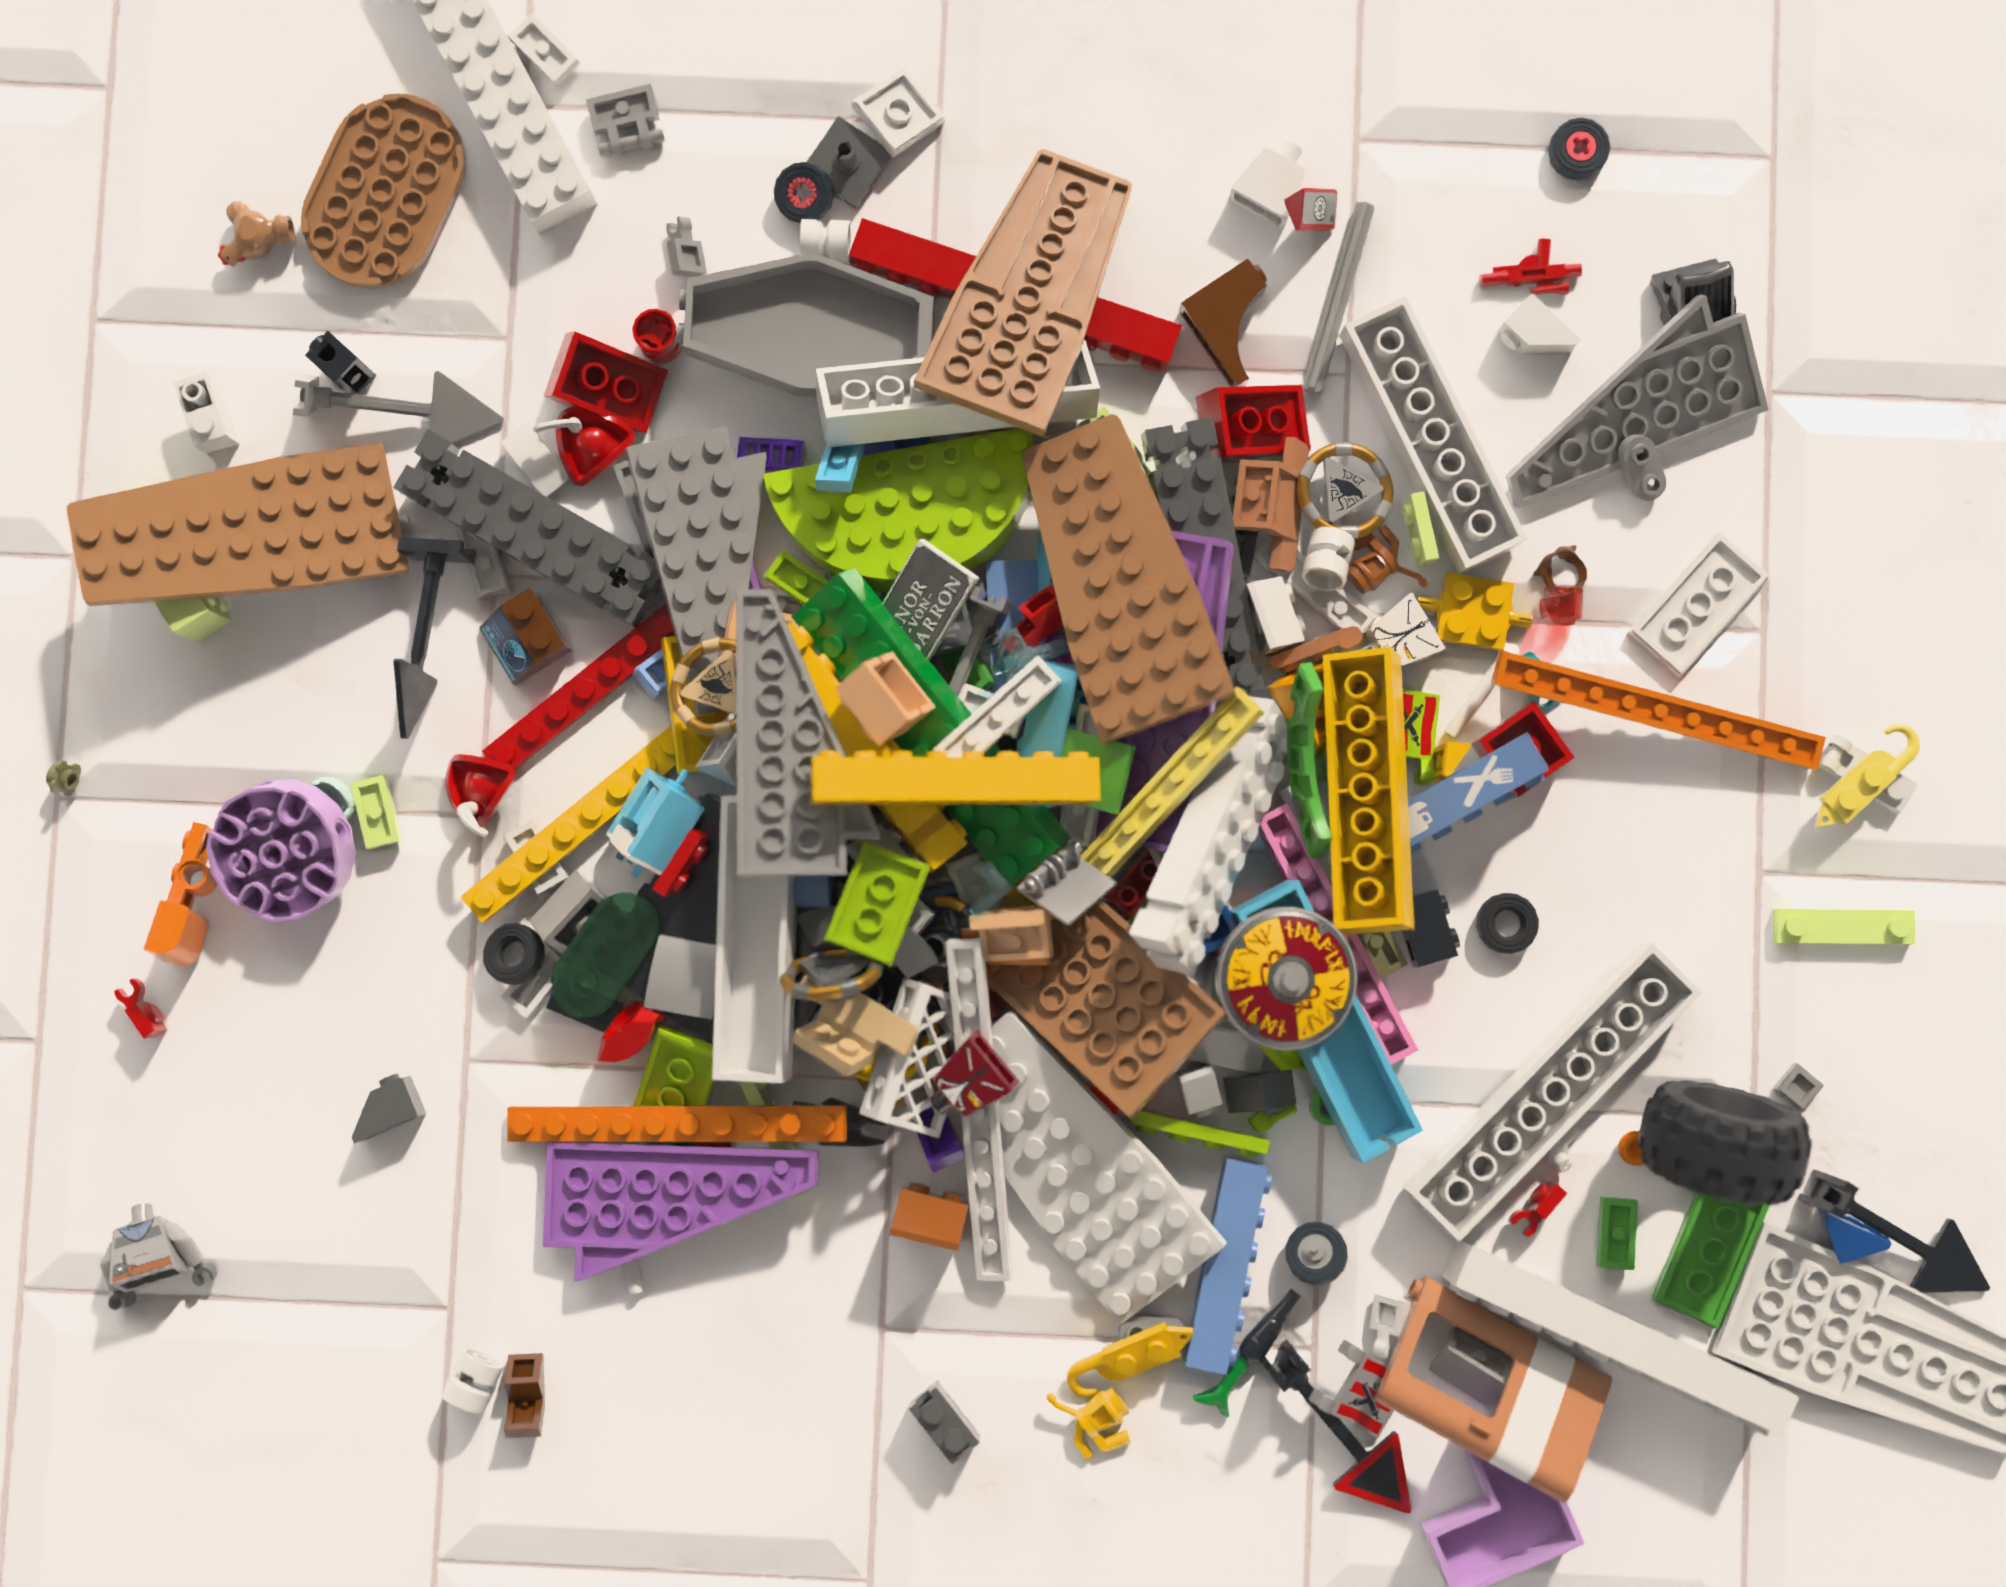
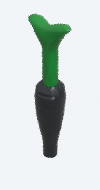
(1251, 1350)

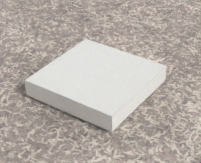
(898, 112)

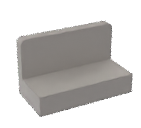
(1472, 1366)

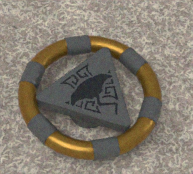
(830, 971)

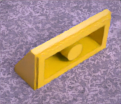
(1447, 758)

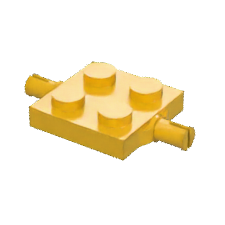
(1474, 611)

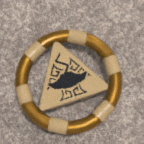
(712, 687)

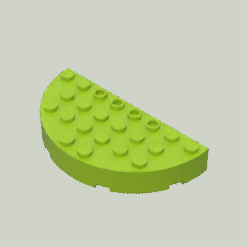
(950, 492)

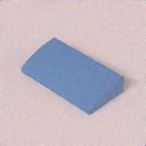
(1016, 582)

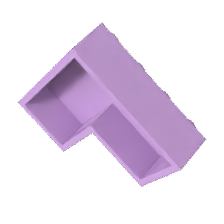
(1500, 1531)

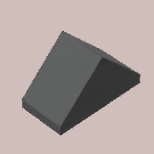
(1260, 1091)

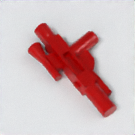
(1533, 270)

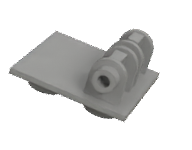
(1066, 884)

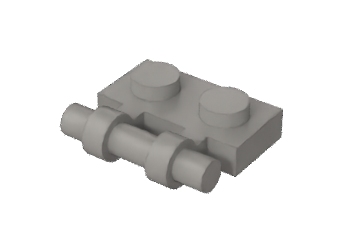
(622, 111)

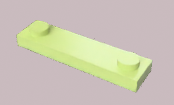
(1844, 926)

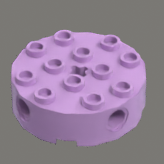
(281, 850)

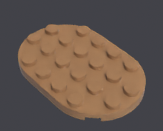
(383, 191)

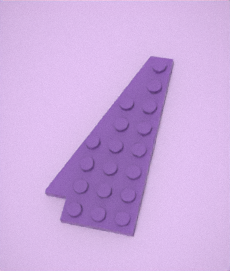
(642, 1197)

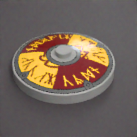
(1286, 978)

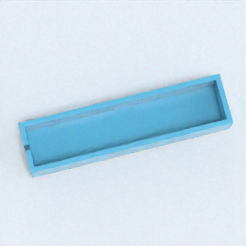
(1349, 1063)

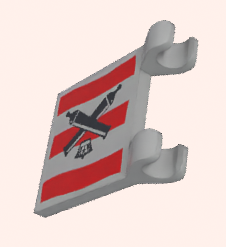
(1356, 1396)

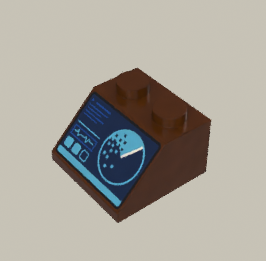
(524, 636)

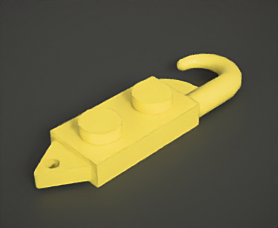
(1866, 780)

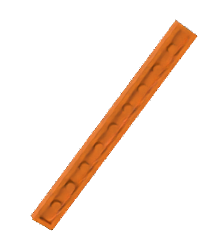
(1657, 710)
(678, 1123)

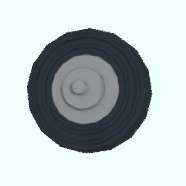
(1316, 1253)

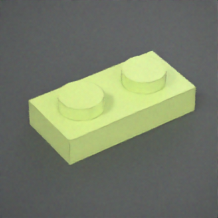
(376, 812)

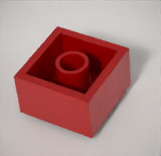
(1541, 731)

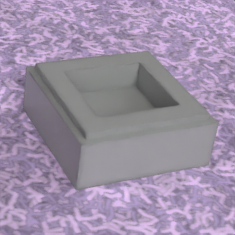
(1798, 1086)

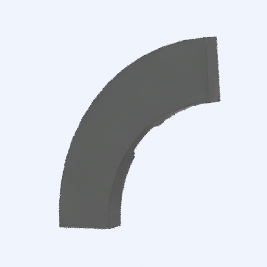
(911, 957)

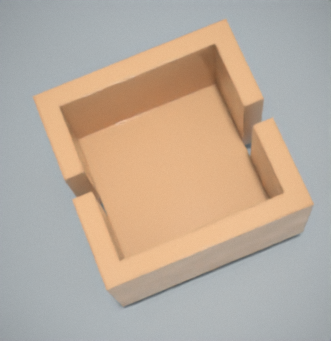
(884, 698)

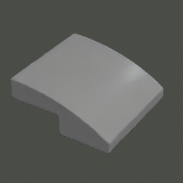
(682, 977)

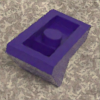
(943, 1150)

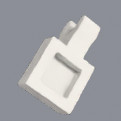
(1388, 1319)

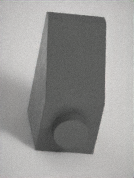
(388, 1107)

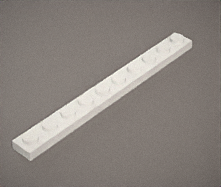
(982, 1127)

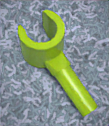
(1261, 1122)

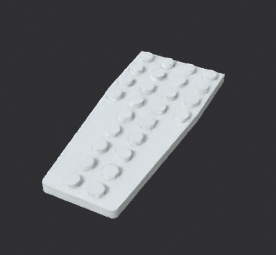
(1093, 1181)
(1865, 1340)

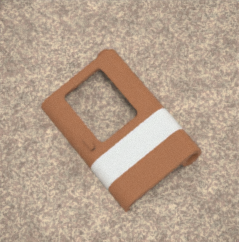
(1543, 1412)

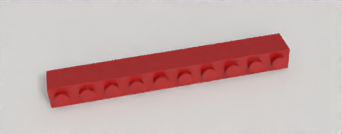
(940, 270)

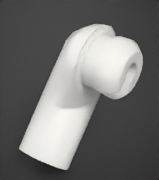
(1558, 1155)

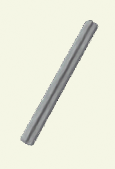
(1338, 297)

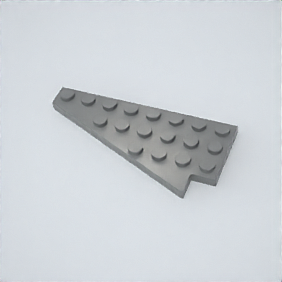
(1671, 390)
(701, 529)
(776, 737)

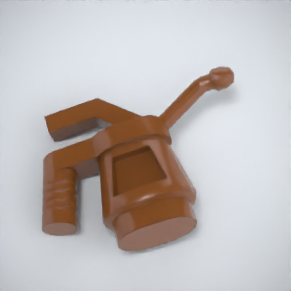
(1371, 570)

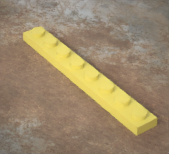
(1173, 783)

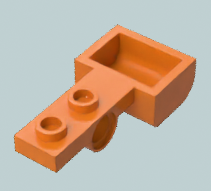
(176, 930)

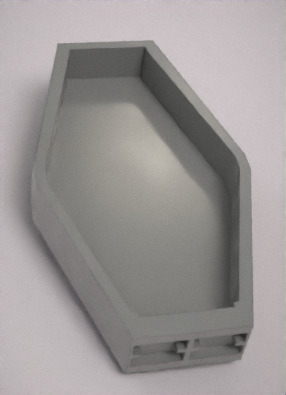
(800, 316)

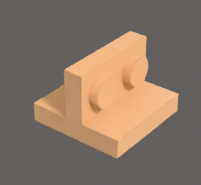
(1014, 933)

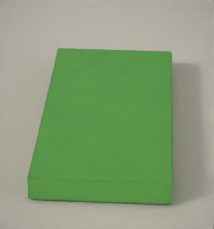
(1708, 1257)

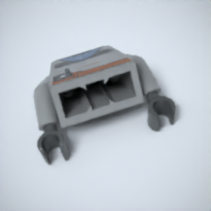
(147, 1254)

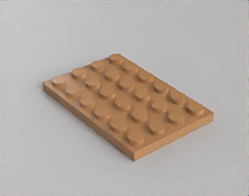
(1110, 1007)

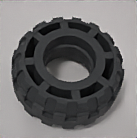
(1725, 1142)

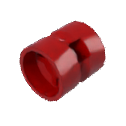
(656, 336)

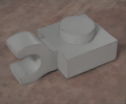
(684, 253)

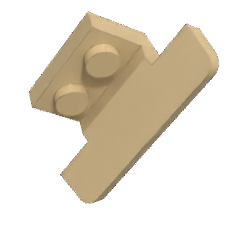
(852, 1032)

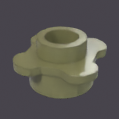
(63, 777)

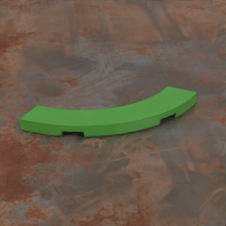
(1300, 757)

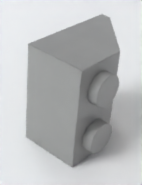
(566, 911)

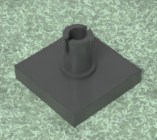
(850, 160)

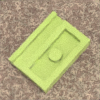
(1420, 529)

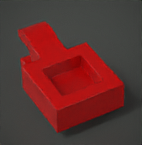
(144, 1016)
(1544, 1201)

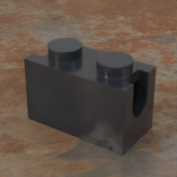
(339, 363)
(1432, 937)

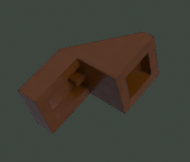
(526, 1395)

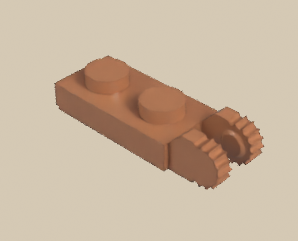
(1289, 659)

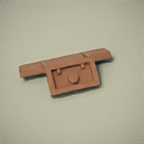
(1269, 501)

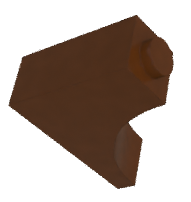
(1216, 315)

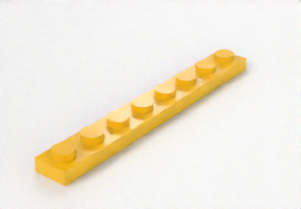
(567, 830)

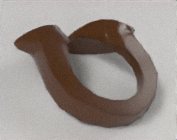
(1568, 554)

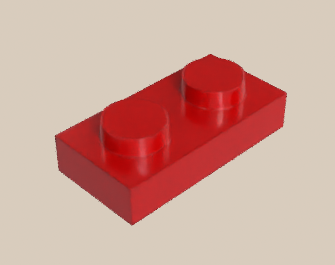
(675, 874)

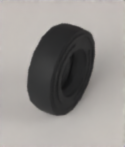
(1528, 923)
(496, 945)

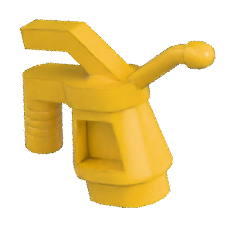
(1099, 1414)

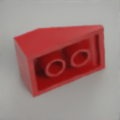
(605, 381)
(1254, 420)

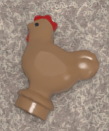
(254, 234)

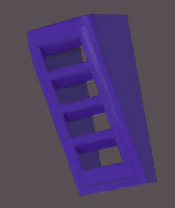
(784, 445)

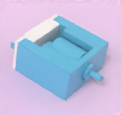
(654, 822)

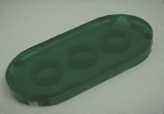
(605, 954)

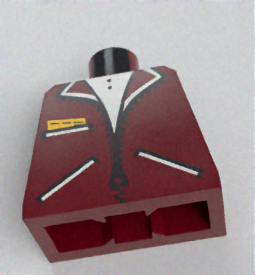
(972, 1078)

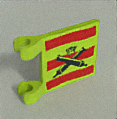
(1420, 729)

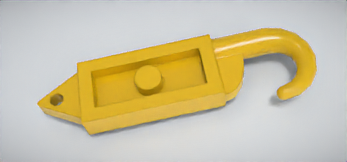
(1131, 1356)

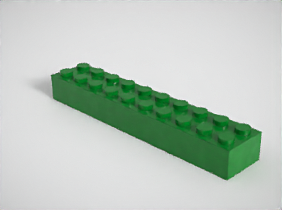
(856, 627)

